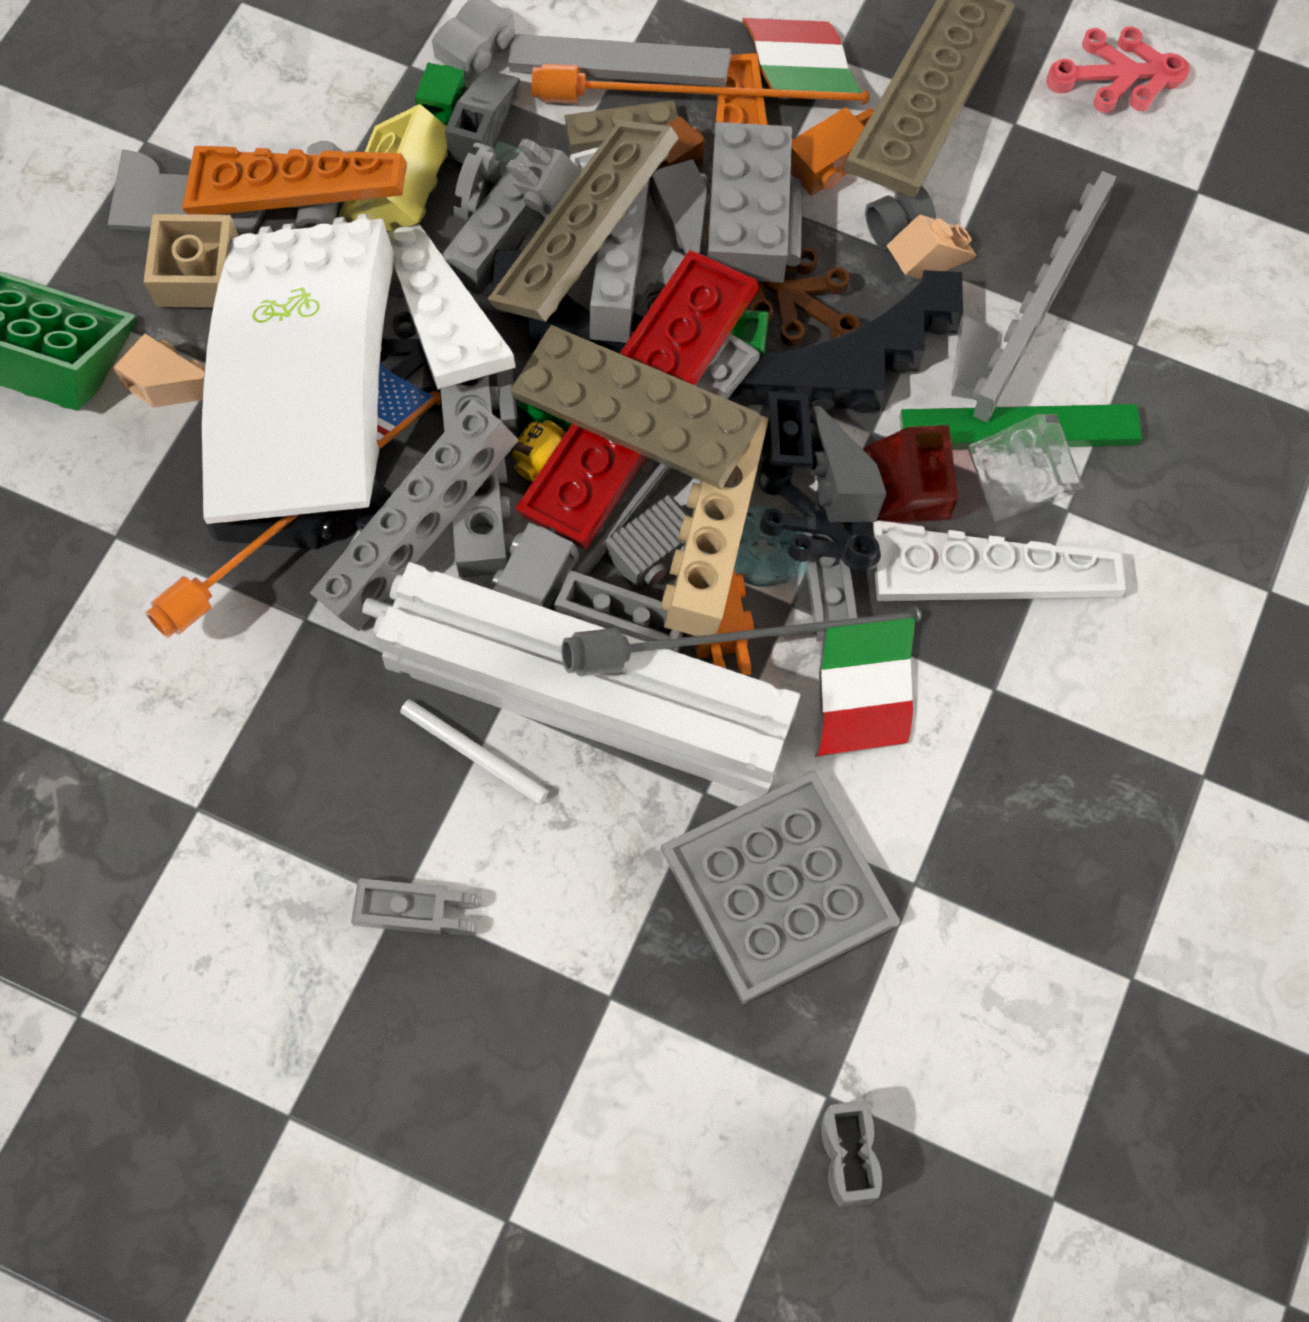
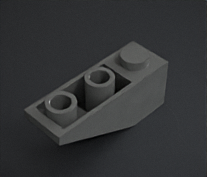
(480, 113)
(845, 473)

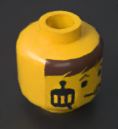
(536, 447)

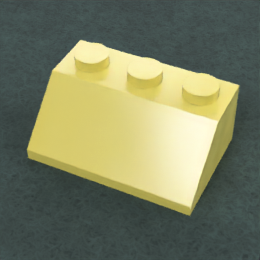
(424, 148)

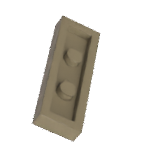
(591, 128)

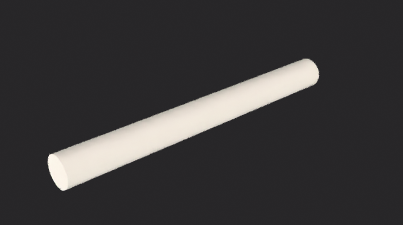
(474, 751)

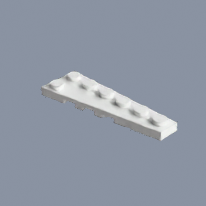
(449, 322)
(963, 567)

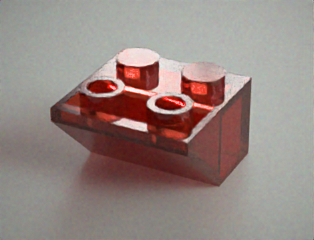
(916, 474)

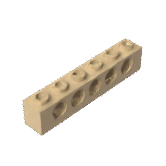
(701, 610)

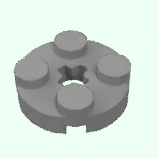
(475, 179)

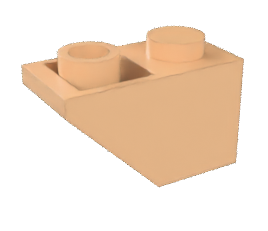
(931, 246)
(160, 374)

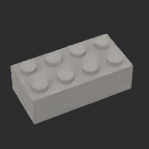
(751, 199)

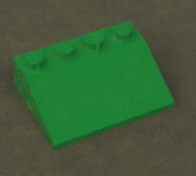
(57, 342)

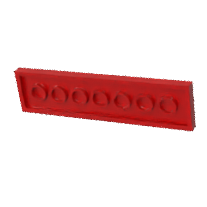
(675, 337)

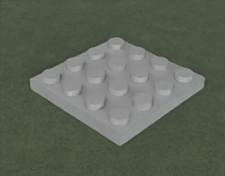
(779, 886)

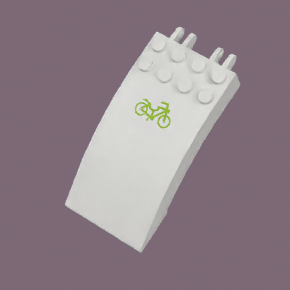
(295, 371)

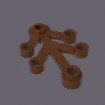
(796, 292)

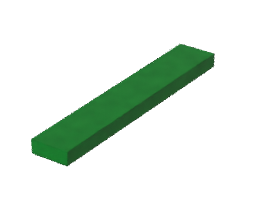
(1080, 423)

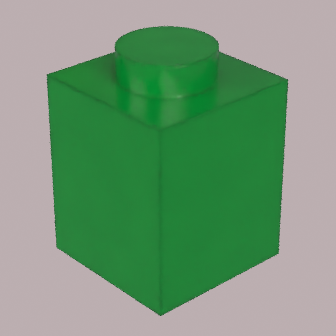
(440, 90)

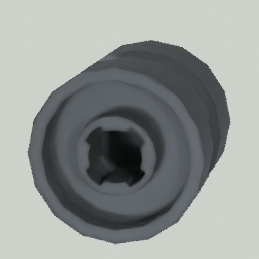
(890, 215)

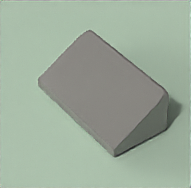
(973, 354)

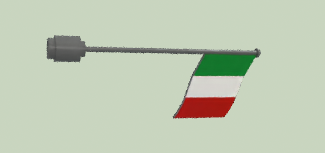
(861, 673)

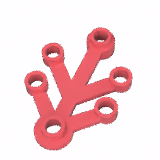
(1166, 70)

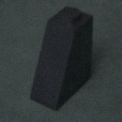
(303, 532)

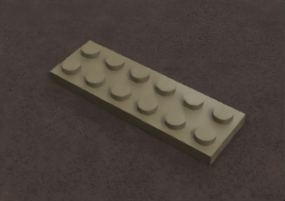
(583, 219)
(636, 406)

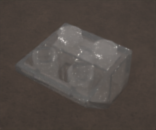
(1025, 466)

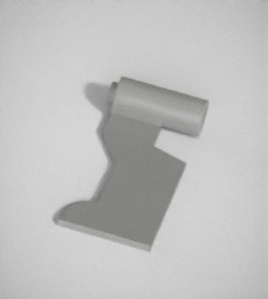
(145, 191)

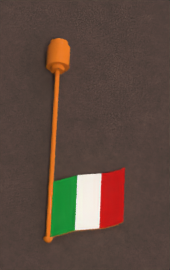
(793, 55)

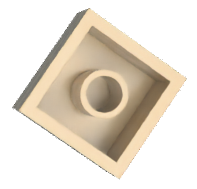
(187, 258)

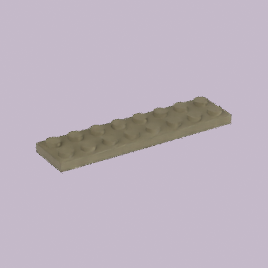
(928, 93)

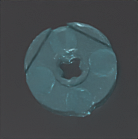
(769, 568)

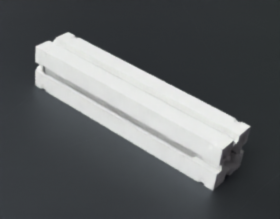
(512, 659)

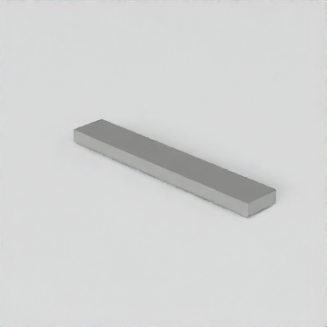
(623, 59)

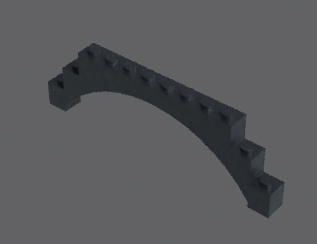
(834, 373)

